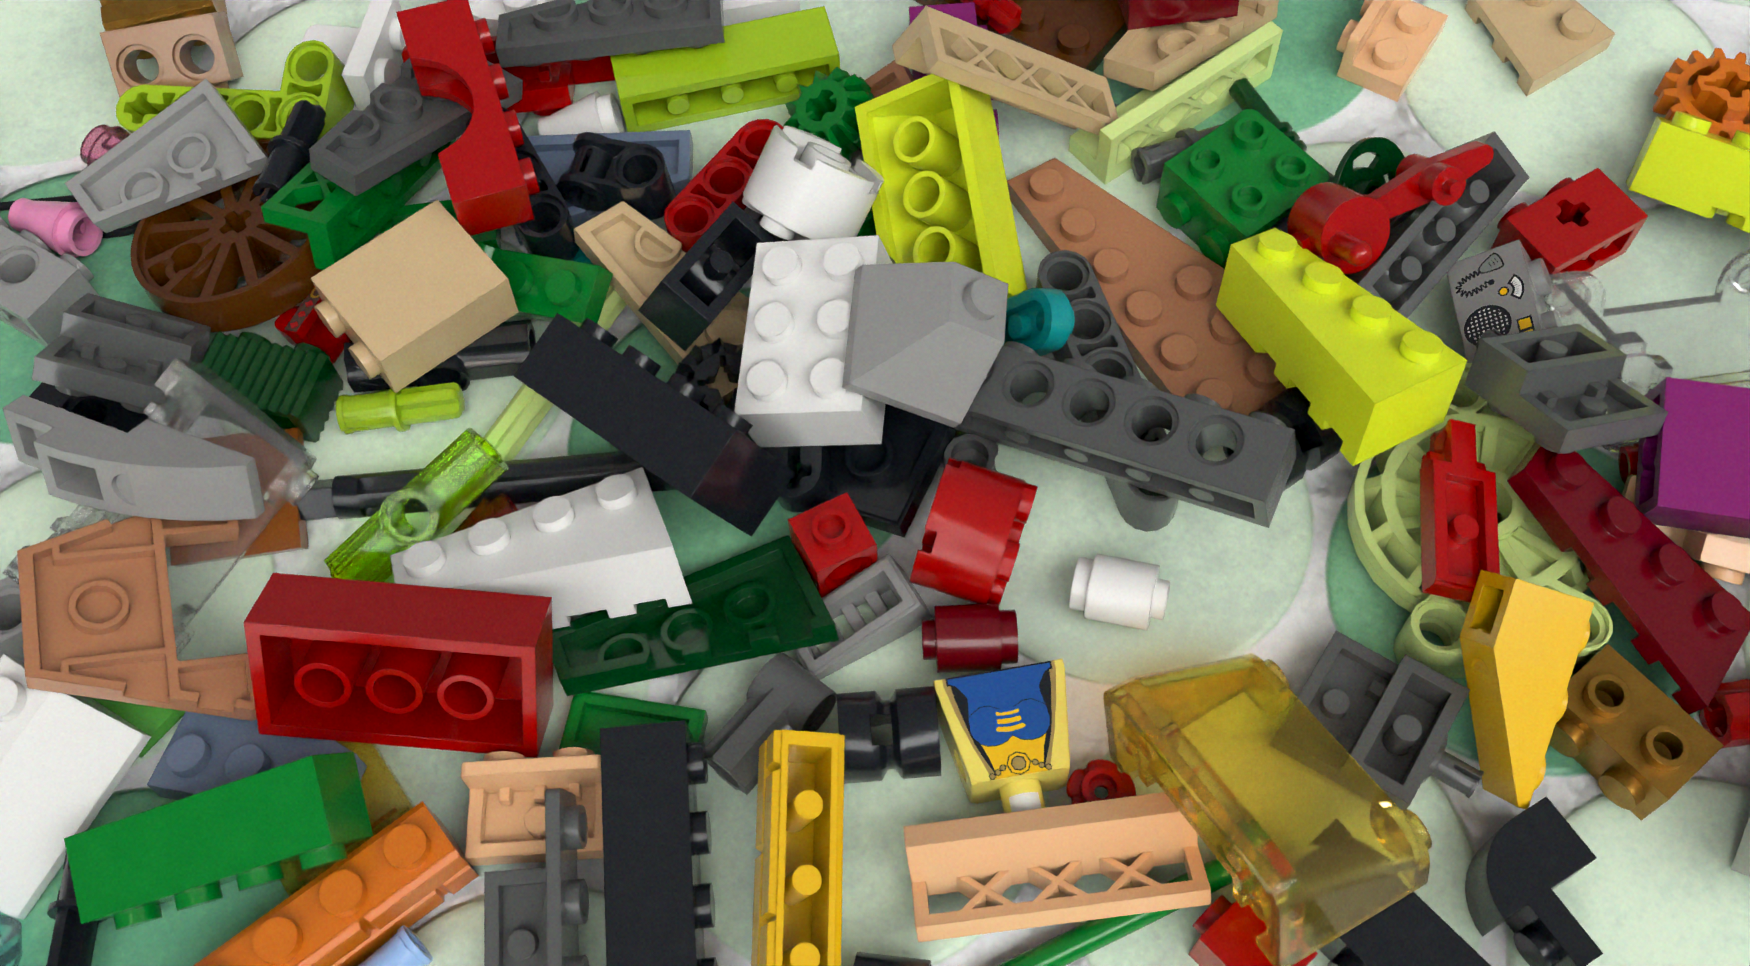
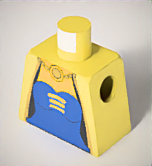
(1007, 732)

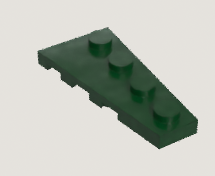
(737, 613)

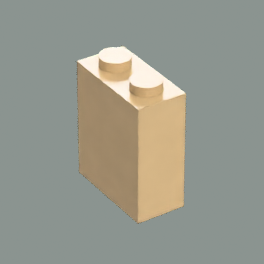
(413, 296)

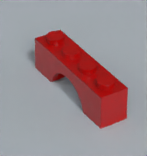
(481, 167)

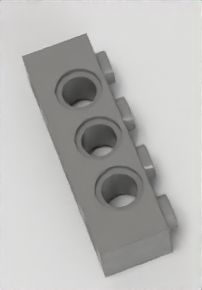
(37, 284)

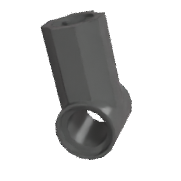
(778, 699)

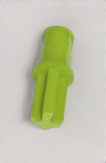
(399, 409)

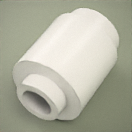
(1119, 591)

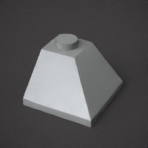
(924, 336)

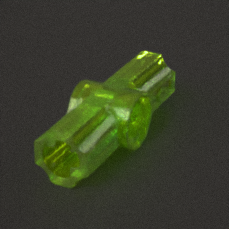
(445, 488)

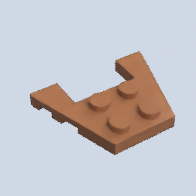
(104, 619)

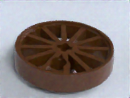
(195, 265)

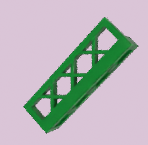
(342, 219)

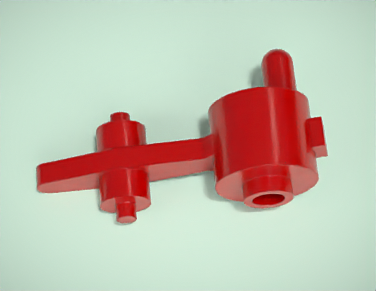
(1355, 227)

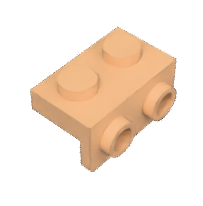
(509, 803)

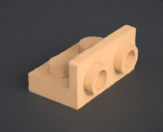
(1388, 44)

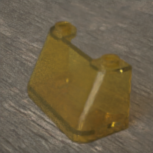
(1270, 798)

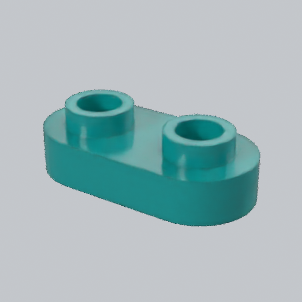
(1039, 319)

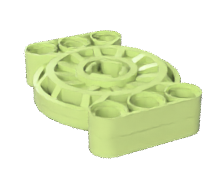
(1387, 536)

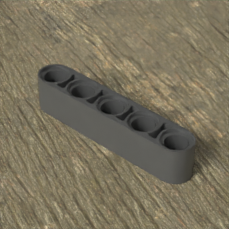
(1109, 356)

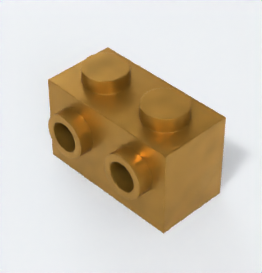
(1630, 734)

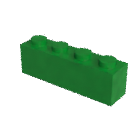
(219, 837)

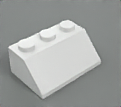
(55, 776)

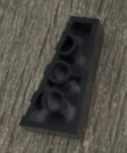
(656, 421)

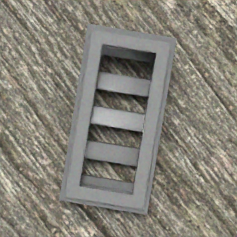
(867, 638)

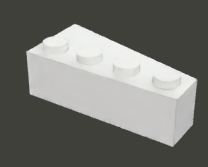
(581, 548)

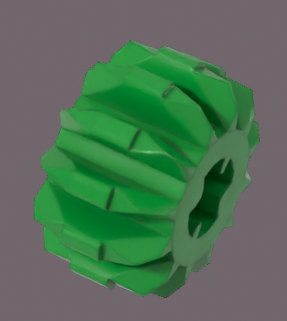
(829, 109)

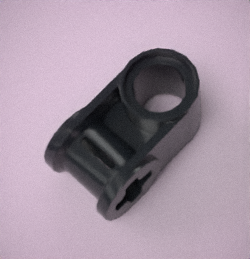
(612, 172)

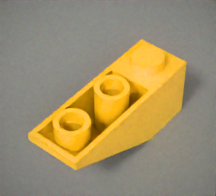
(1518, 666)

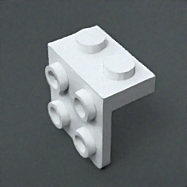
(368, 52)

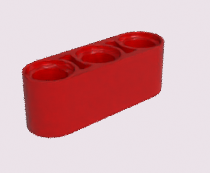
(717, 184)

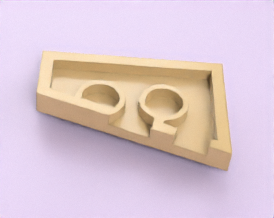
(1161, 53)

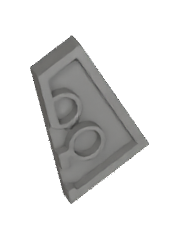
(169, 161)

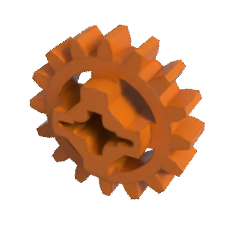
(1708, 89)

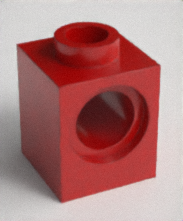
(833, 543)

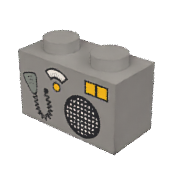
(1500, 292)

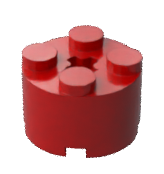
(973, 532)

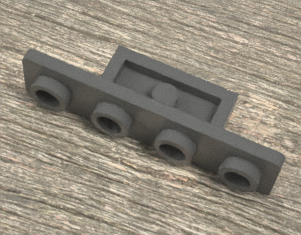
(537, 911)

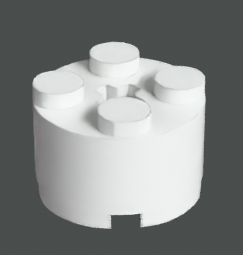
(809, 187)

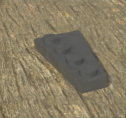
(605, 28)
(392, 132)

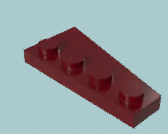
(1661, 591)

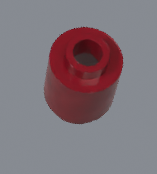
(970, 638)

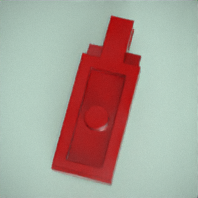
(1456, 514)

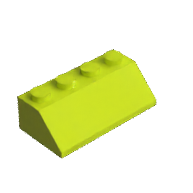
(941, 178)

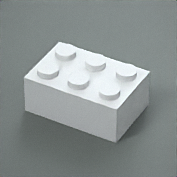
(799, 345)

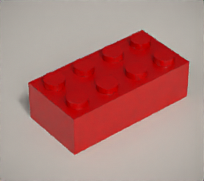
(401, 664)

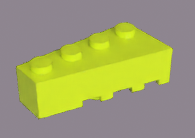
(1695, 169)
(1337, 343)

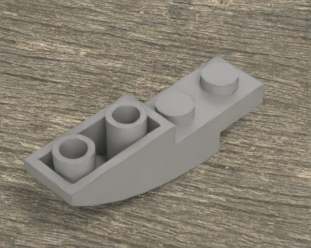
(134, 473)

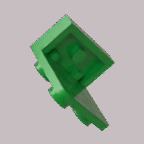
(1235, 183)

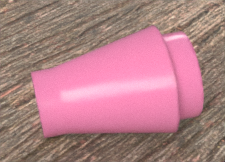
(58, 224)

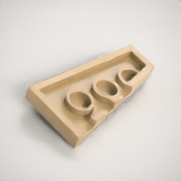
(1541, 36)
(639, 259)

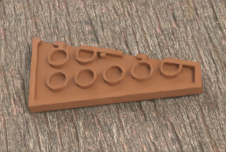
(1154, 286)

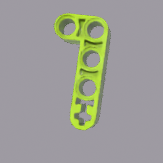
(269, 107)

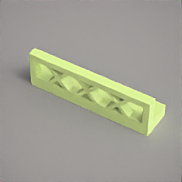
(1177, 105)

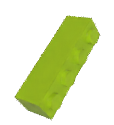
(746, 73)

